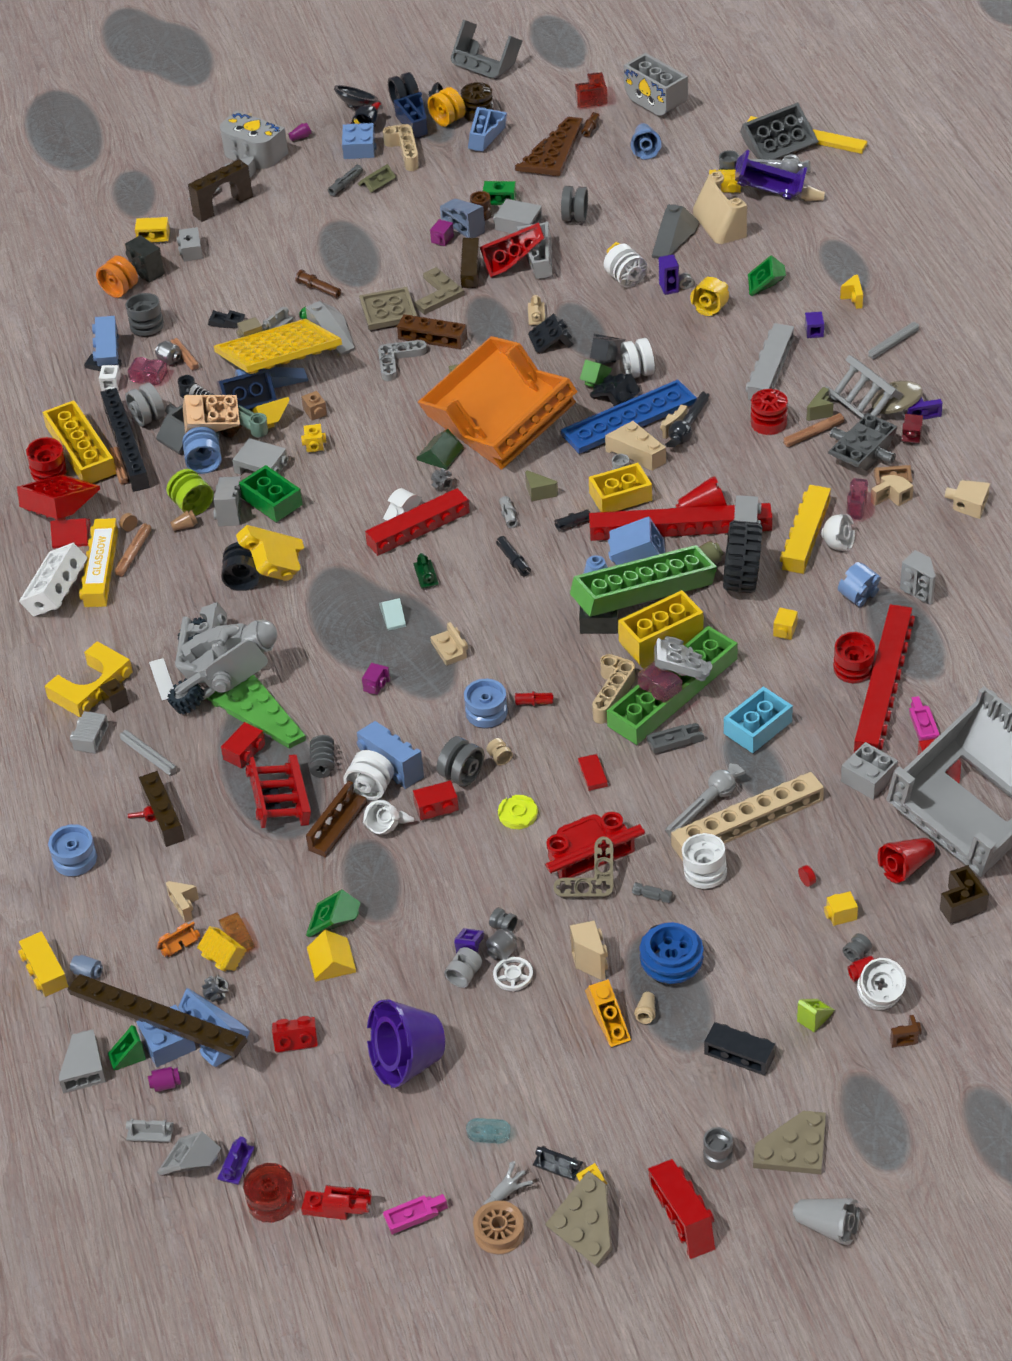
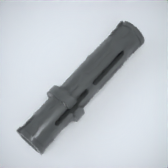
(341, 183)

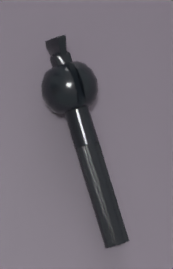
(681, 430)

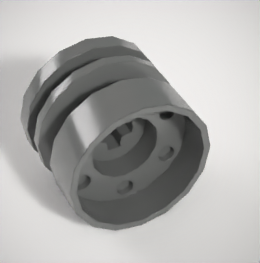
(144, 314)

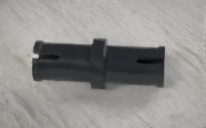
(572, 519)

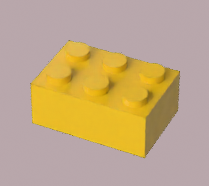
(620, 488)

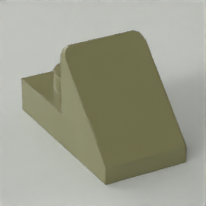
(820, 406)

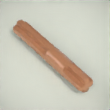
(813, 430)
(132, 550)

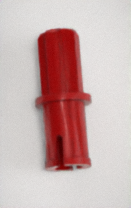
(533, 698)

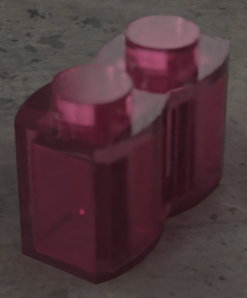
(147, 371)
(857, 498)
(659, 682)

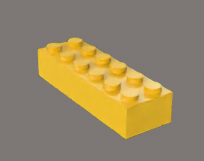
(79, 442)

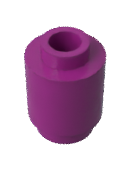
(164, 1079)

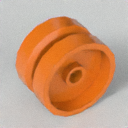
(117, 276)

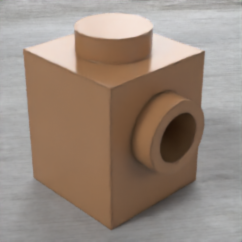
(314, 405)

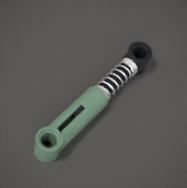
(253, 421)

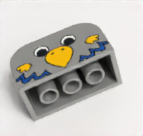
(654, 84)
(251, 136)

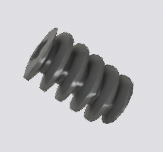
(321, 756)

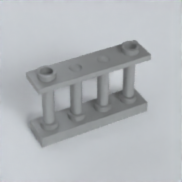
(867, 374)

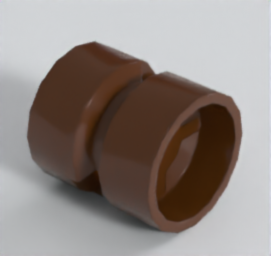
(483, 199)

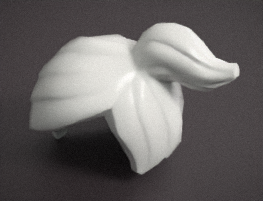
(383, 817)

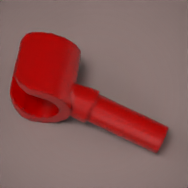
(147, 813)

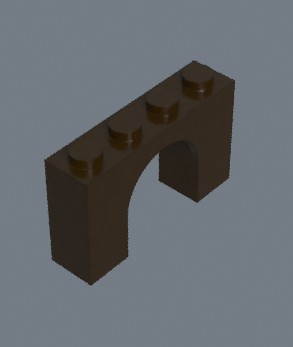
(203, 189)

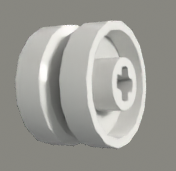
(637, 357)
(370, 774)

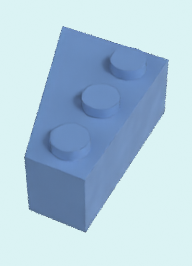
(485, 128)
(105, 340)

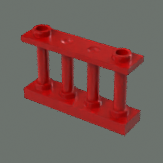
(294, 782)

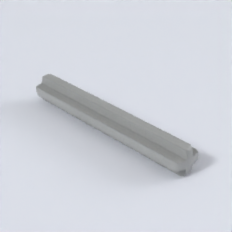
(893, 340)
(148, 752)

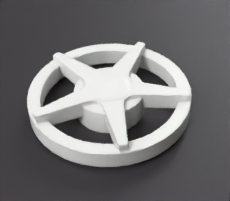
(513, 974)

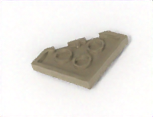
(794, 1145)
(585, 1220)

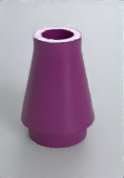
(300, 132)

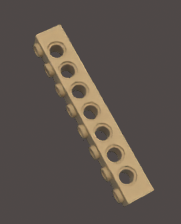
(754, 811)

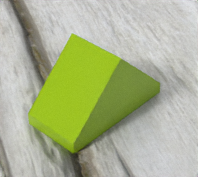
(813, 1013)

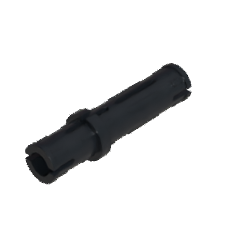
(517, 561)

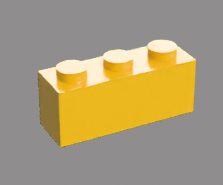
(42, 964)

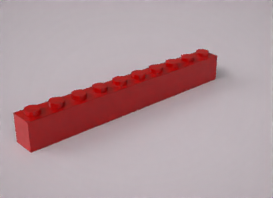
(675, 520)
(884, 676)

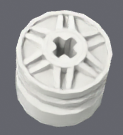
(625, 265)
(704, 860)
(892, 979)

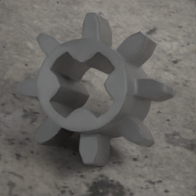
(441, 479)
(215, 988)

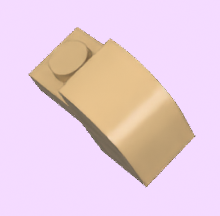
(892, 488)

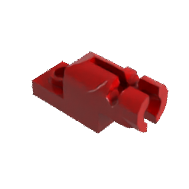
(336, 1202)

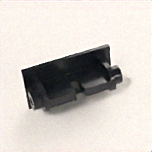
(557, 1163)

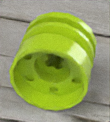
(190, 491)

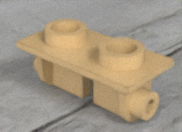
(536, 311)

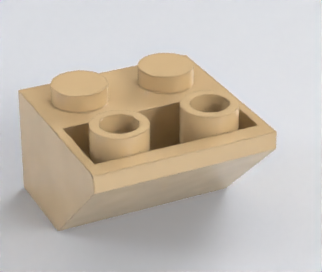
(588, 950)

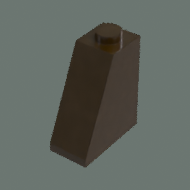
(470, 263)

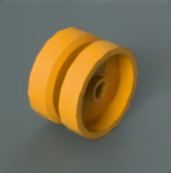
(446, 106)

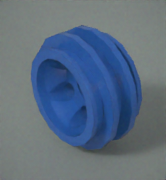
(678, 956)

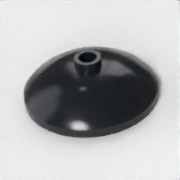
(354, 96)

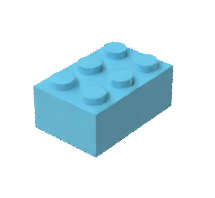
(758, 719)

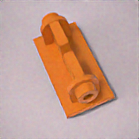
(184, 934)

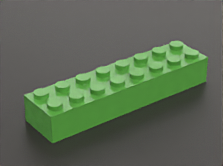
(642, 580)
(640, 713)

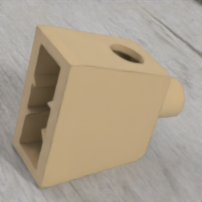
(969, 497)

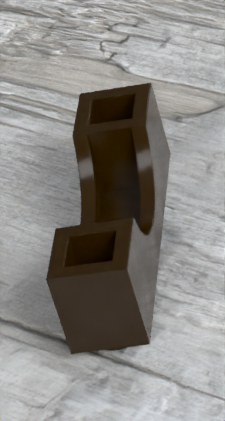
(162, 808)

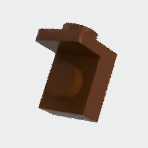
(906, 1035)

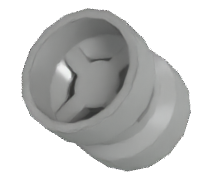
(619, 461)

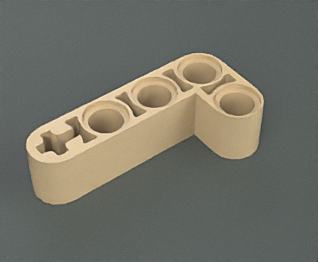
(403, 136)
(620, 677)

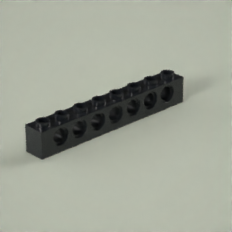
(125, 439)

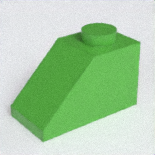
(594, 373)

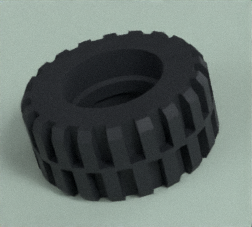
(742, 556)

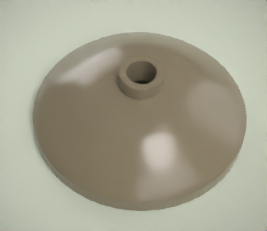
(912, 394)

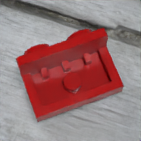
(294, 1034)

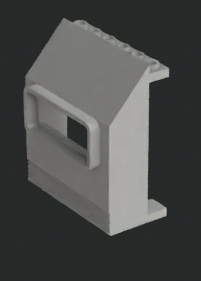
(946, 808)

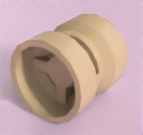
(499, 751)

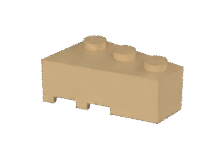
(637, 445)

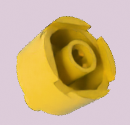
(709, 296)

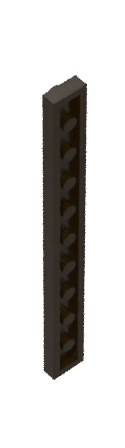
(158, 1015)

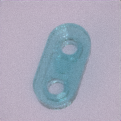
(489, 1129)

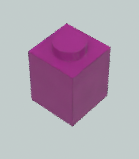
(442, 232)

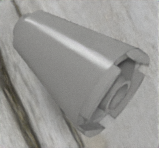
(830, 1217)

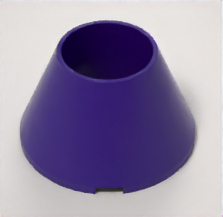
(403, 1041)

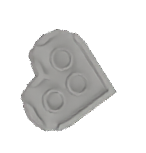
(674, 656)

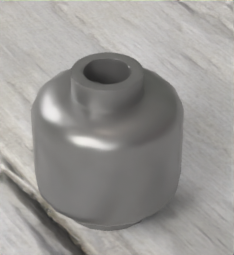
(168, 352)
(501, 944)

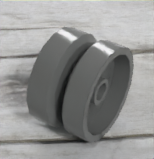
(574, 203)
(460, 761)

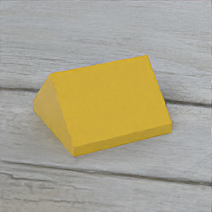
(330, 956)

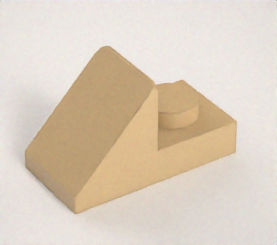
(182, 897)

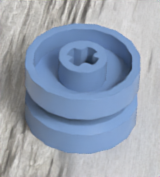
(485, 703)
(72, 850)

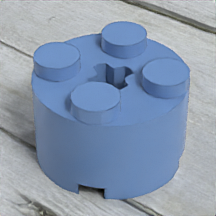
(859, 584)

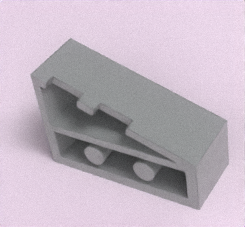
(228, 501)

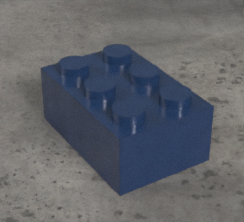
(250, 388)

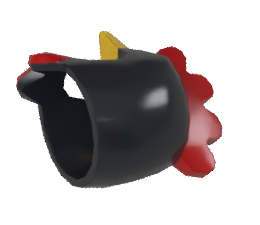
(366, 114)

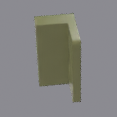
(378, 178)

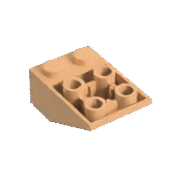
(210, 411)

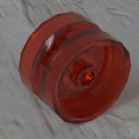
(269, 1192)

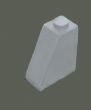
(82, 1063)

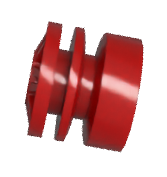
(769, 411)
(46, 458)
(854, 657)

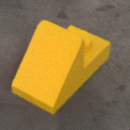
(852, 290)

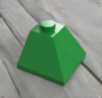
(765, 275)
(333, 912)

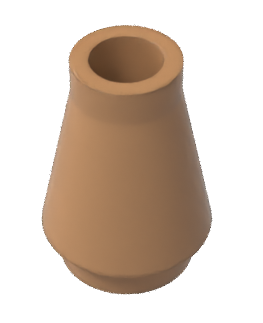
(184, 521)

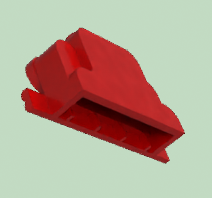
(573, 845)

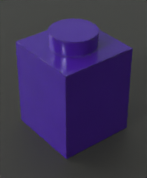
(814, 324)

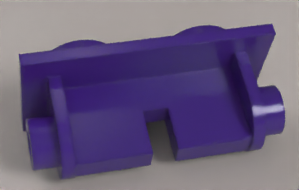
(236, 1161)

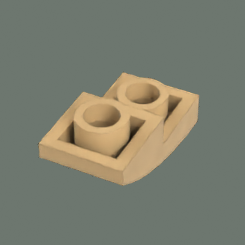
(678, 415)

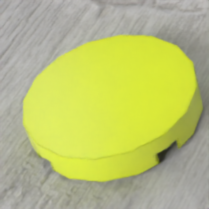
(517, 812)

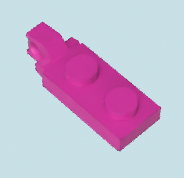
(922, 720)
(414, 1212)

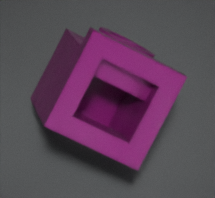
(375, 678)

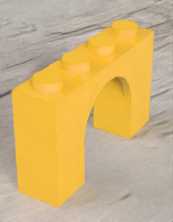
(83, 697)

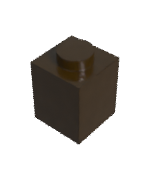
(114, 695)

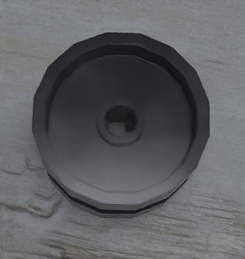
(402, 86)

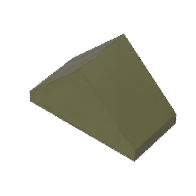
(540, 486)

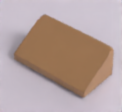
(902, 471)

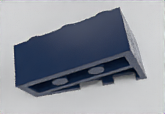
(411, 111)

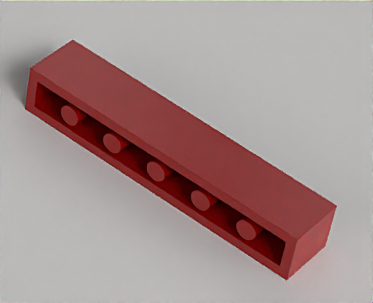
(417, 521)

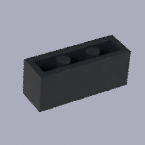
(739, 1048)

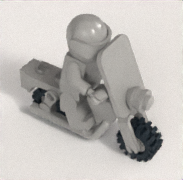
(217, 655)

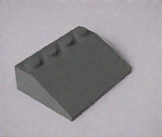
(778, 133)

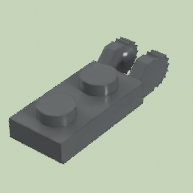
(675, 737)

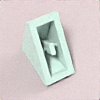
(393, 614)

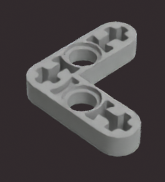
(413, 349)

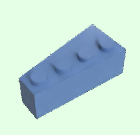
(406, 761)

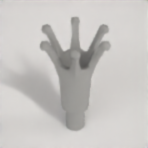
(507, 1185)

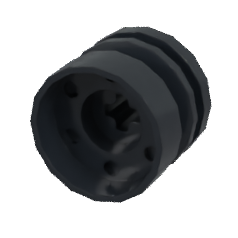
(239, 568)

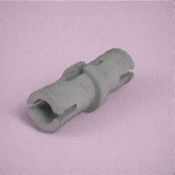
(508, 512)

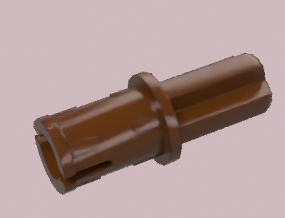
(590, 124)

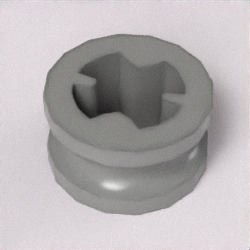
(689, 281)

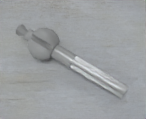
(789, 163)
(720, 784)

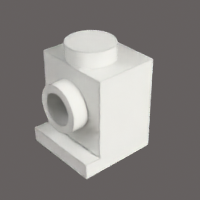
(109, 377)

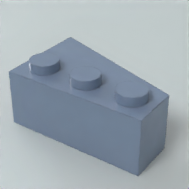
(465, 216)

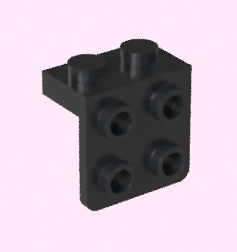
(549, 332)
(618, 388)

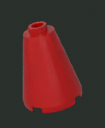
(703, 495)
(904, 857)

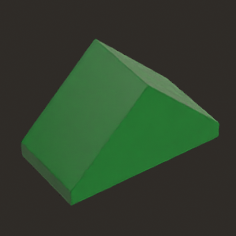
(127, 1050)

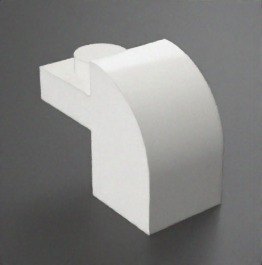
(401, 502)

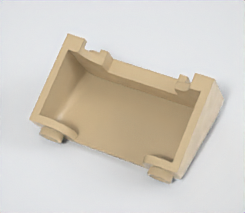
(720, 217)

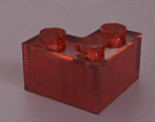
(593, 92)

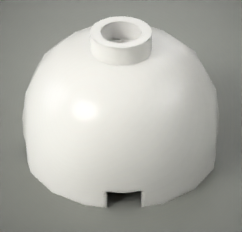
(838, 532)

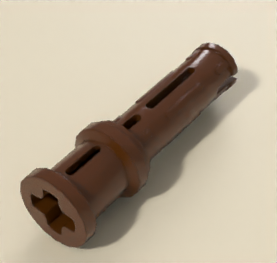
(312, 281)

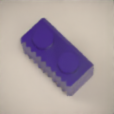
(669, 274)

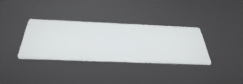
(161, 677)

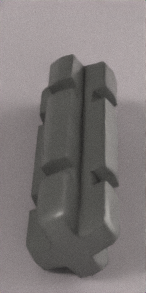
(652, 892)

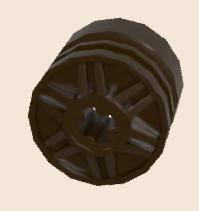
(474, 96)

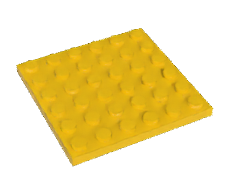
(277, 345)

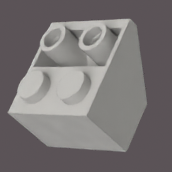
(918, 577)
(868, 770)

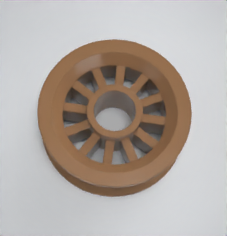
(498, 1239)

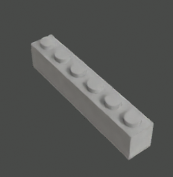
(771, 359)

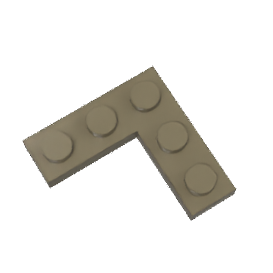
(447, 291)

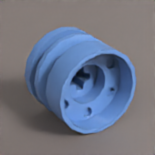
(201, 450)

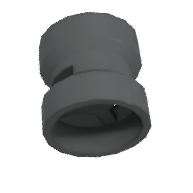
(502, 920)
(859, 945)

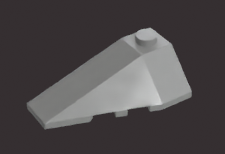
(333, 321)

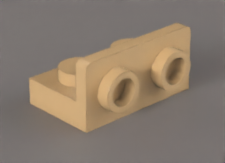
(450, 645)

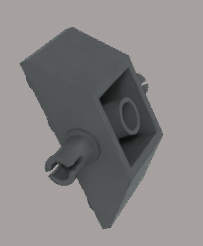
(173, 429)
(864, 442)

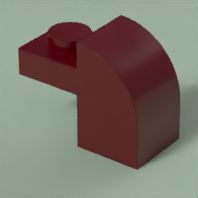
(912, 428)

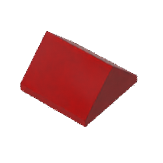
(70, 531)

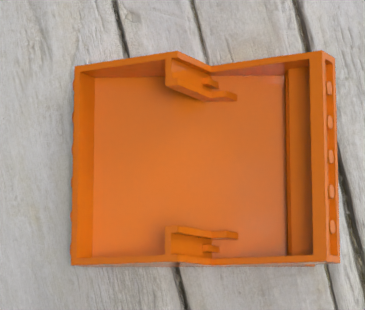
(498, 400)

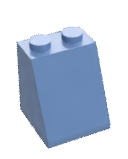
(635, 541)

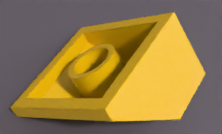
(272, 410)

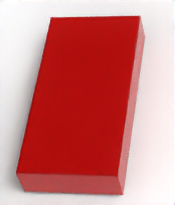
(592, 772)

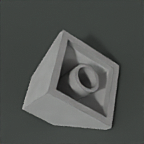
(190, 1153)

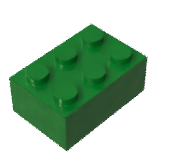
(270, 493)

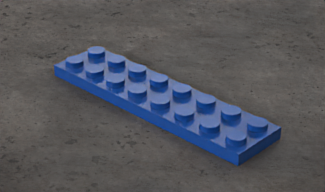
(641, 409)

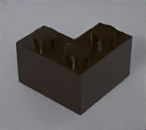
(965, 895)

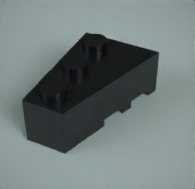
(606, 349)

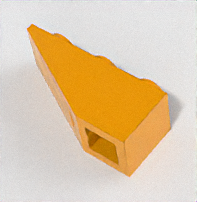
(607, 1012)

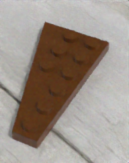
(552, 153)

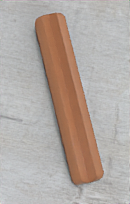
(186, 355)
(119, 466)

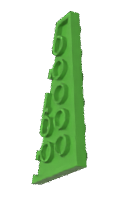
(256, 706)

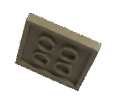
(386, 307)

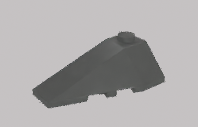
(674, 230)

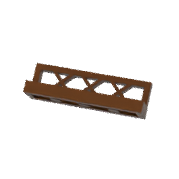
(335, 820)

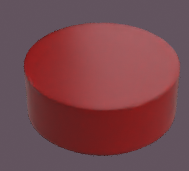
(807, 875)

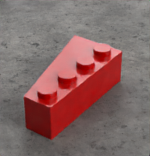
(683, 1207)

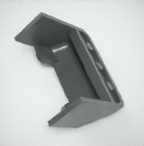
(466, 53)

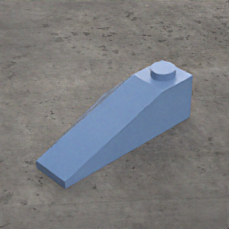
(203, 1009)

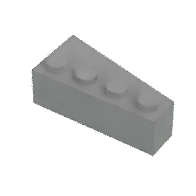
(541, 255)

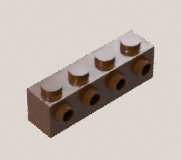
(432, 331)

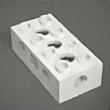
(53, 579)

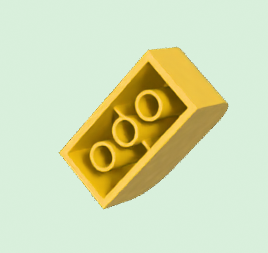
(672, 617)

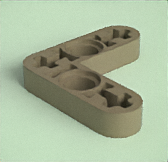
(599, 876)

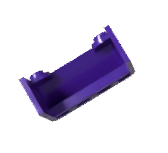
(768, 177)

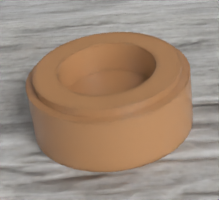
(128, 522)

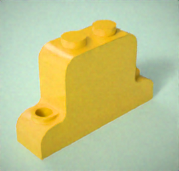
(272, 552)

